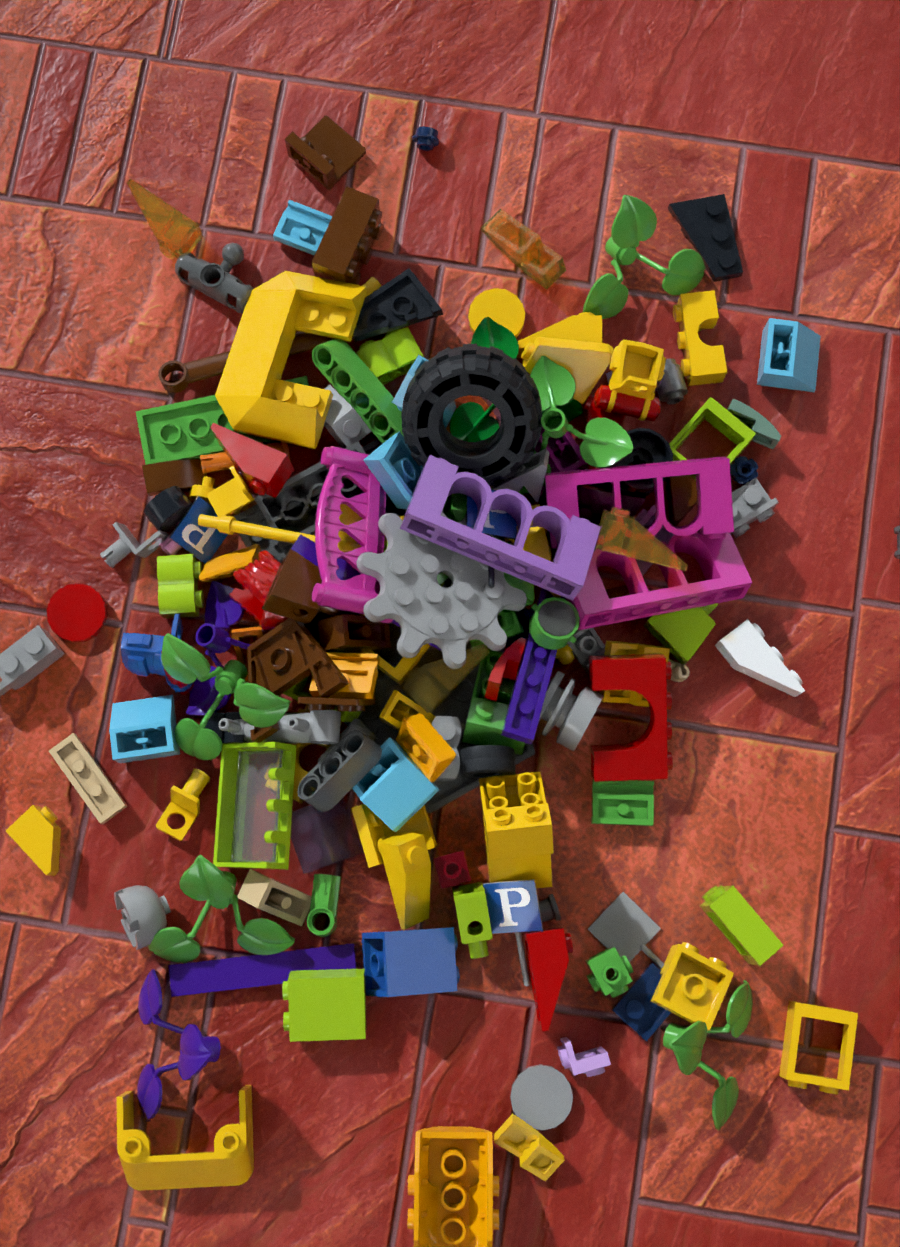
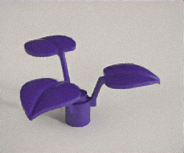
(213, 635)
(194, 1051)

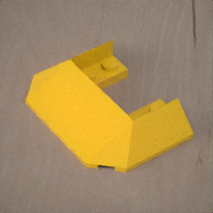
(251, 383)

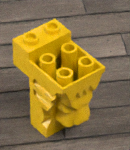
(517, 828)

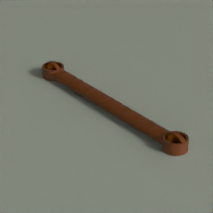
(215, 364)

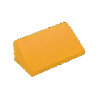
(227, 564)
(425, 746)

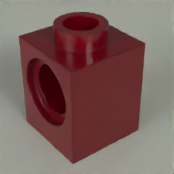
(452, 869)

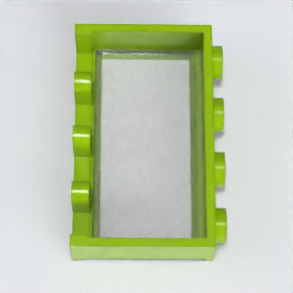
(255, 805)

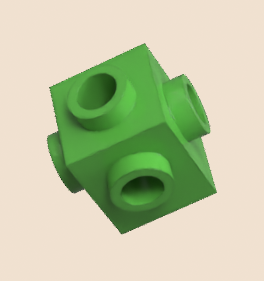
(600, 964)

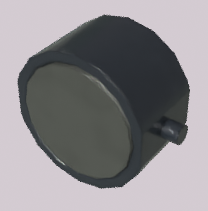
(167, 508)

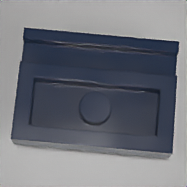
(636, 1005)

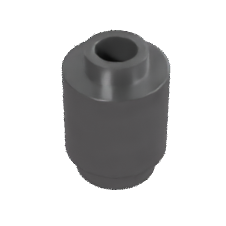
(673, 384)

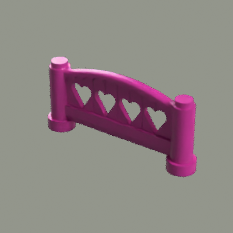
(370, 506)

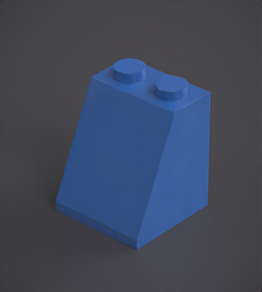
(410, 962)

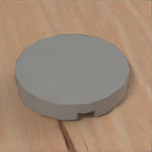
(541, 1097)

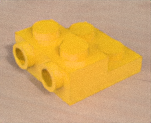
(692, 984)

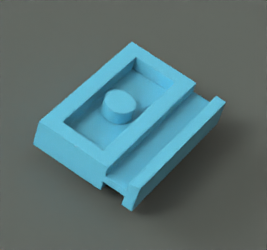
(302, 227)

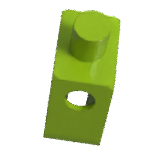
(682, 630)
(470, 907)

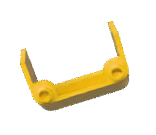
(227, 1166)

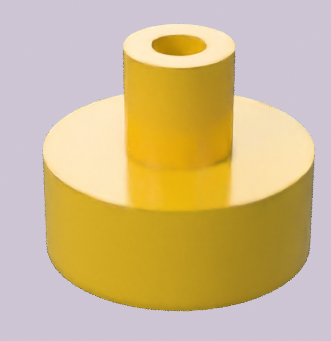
(203, 490)

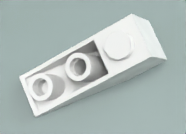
(752, 656)

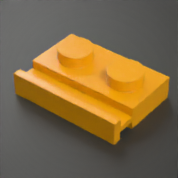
(360, 672)

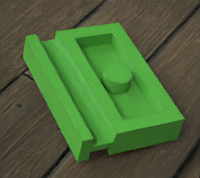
(623, 803)

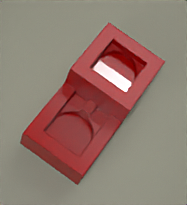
(506, 666)

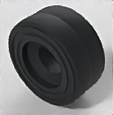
(486, 761)

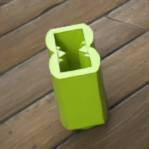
(391, 355)
(179, 586)

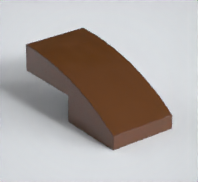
(172, 473)

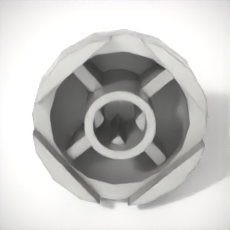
(142, 913)

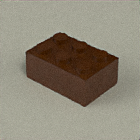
(349, 238)

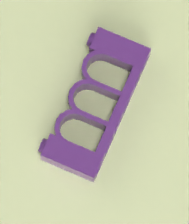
(574, 537)

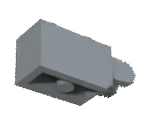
(27, 659)

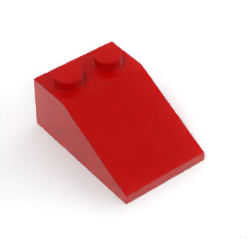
(547, 964)

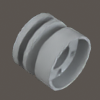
(568, 711)

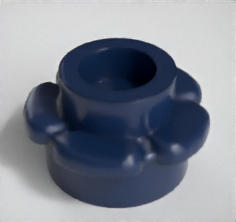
(426, 138)
(736, 470)

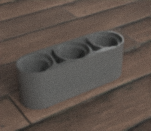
(339, 771)

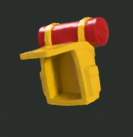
(634, 378)

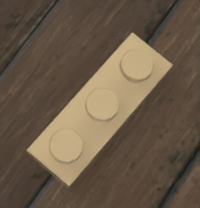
(88, 778)

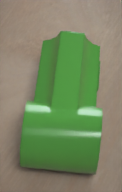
(324, 901)

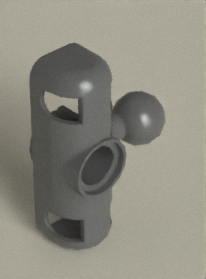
(203, 272)

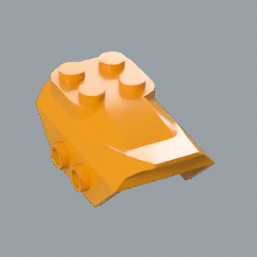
(453, 1188)

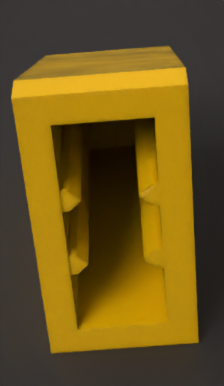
(582, 359)

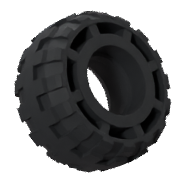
(480, 373)

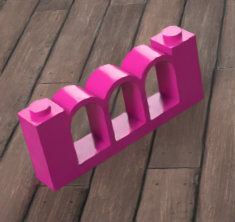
(712, 485)
(718, 558)

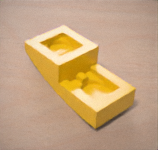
(533, 1149)

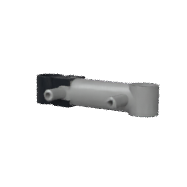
(302, 727)

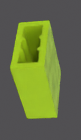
(325, 1005)

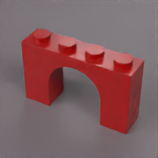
(648, 755)

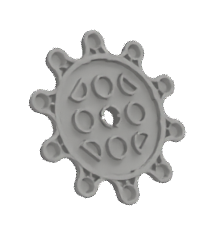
(426, 609)

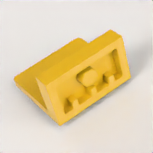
(373, 829)

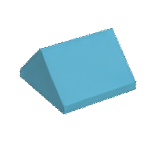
(395, 469)

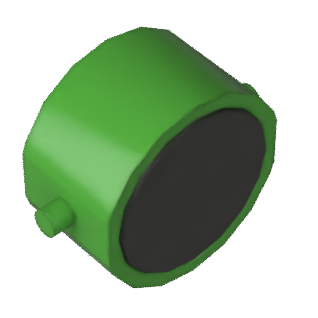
(554, 623)

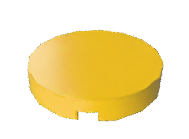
(499, 306)

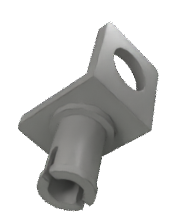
(128, 543)

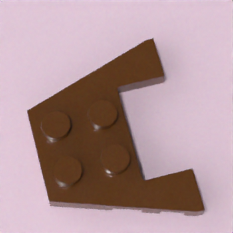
(285, 659)

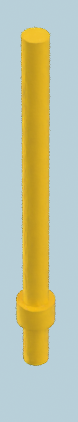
(229, 525)

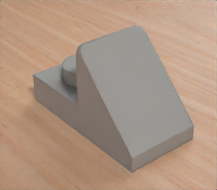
(528, 475)

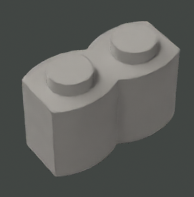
(450, 730)

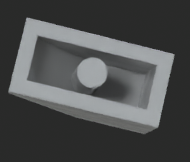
(344, 421)

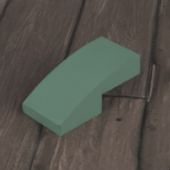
(765, 432)

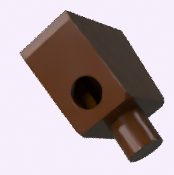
(293, 588)

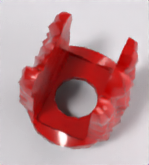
(256, 583)

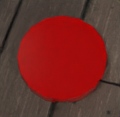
(77, 612)

